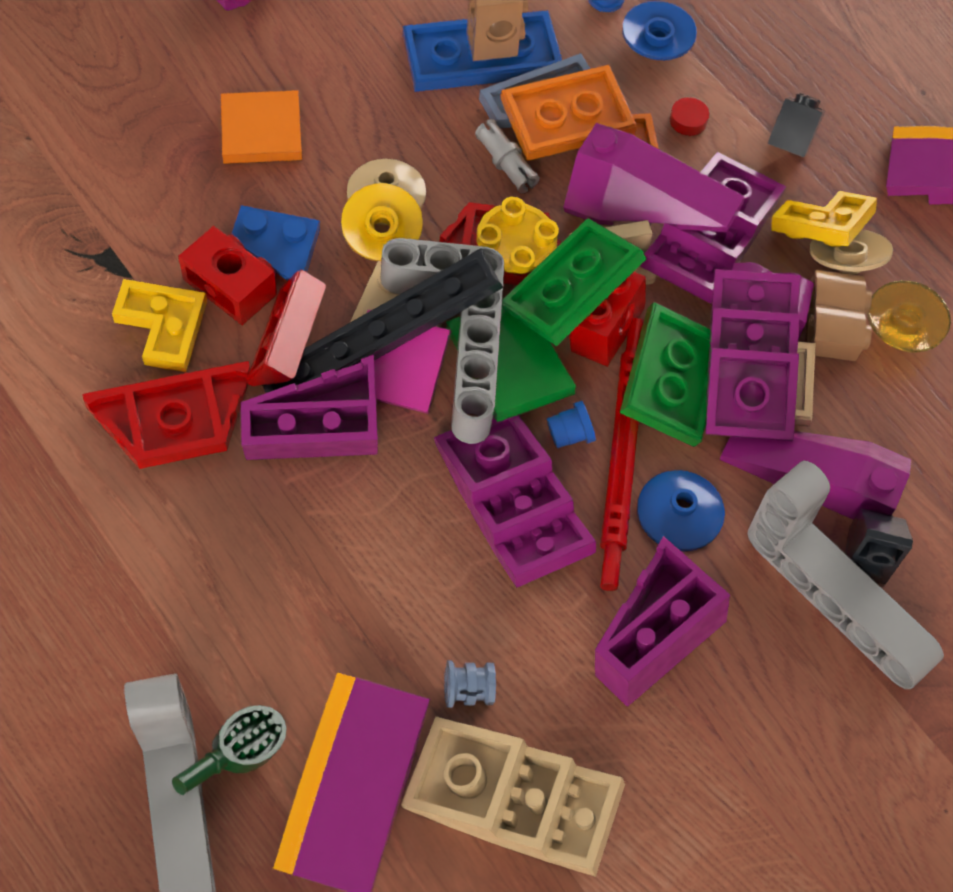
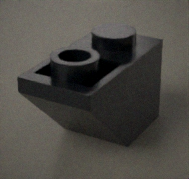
(797, 124)
(878, 543)

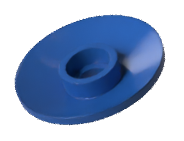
(659, 30)
(683, 527)

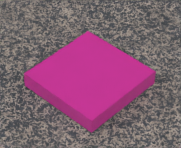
(411, 371)

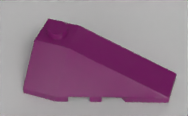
(635, 182)
(857, 470)

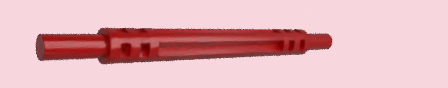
(621, 471)

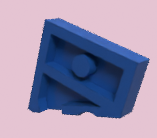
(278, 237)

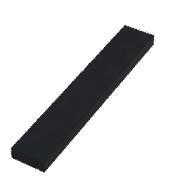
(399, 318)

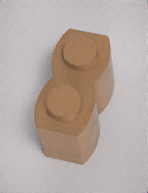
(838, 315)

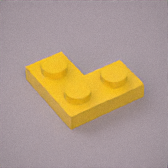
(833, 224)
(170, 314)

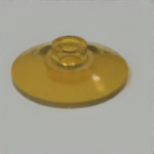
(912, 303)

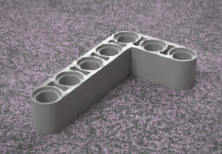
(412, 261)
(834, 583)
(179, 825)

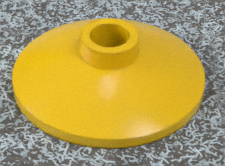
(375, 205)

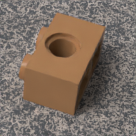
(495, 28)

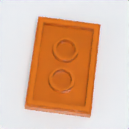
(562, 110)

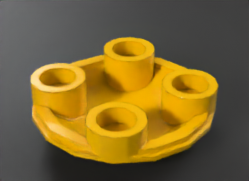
(519, 234)

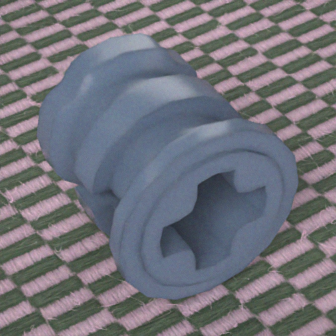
(469, 684)

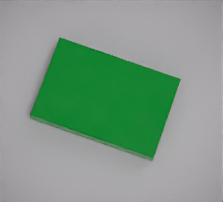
(573, 281)
(526, 369)
(670, 376)

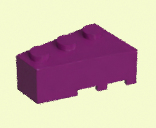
(314, 418)
(659, 624)

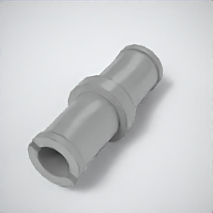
(507, 156)

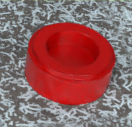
(689, 116)

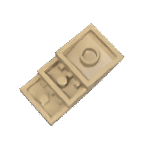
(514, 795)

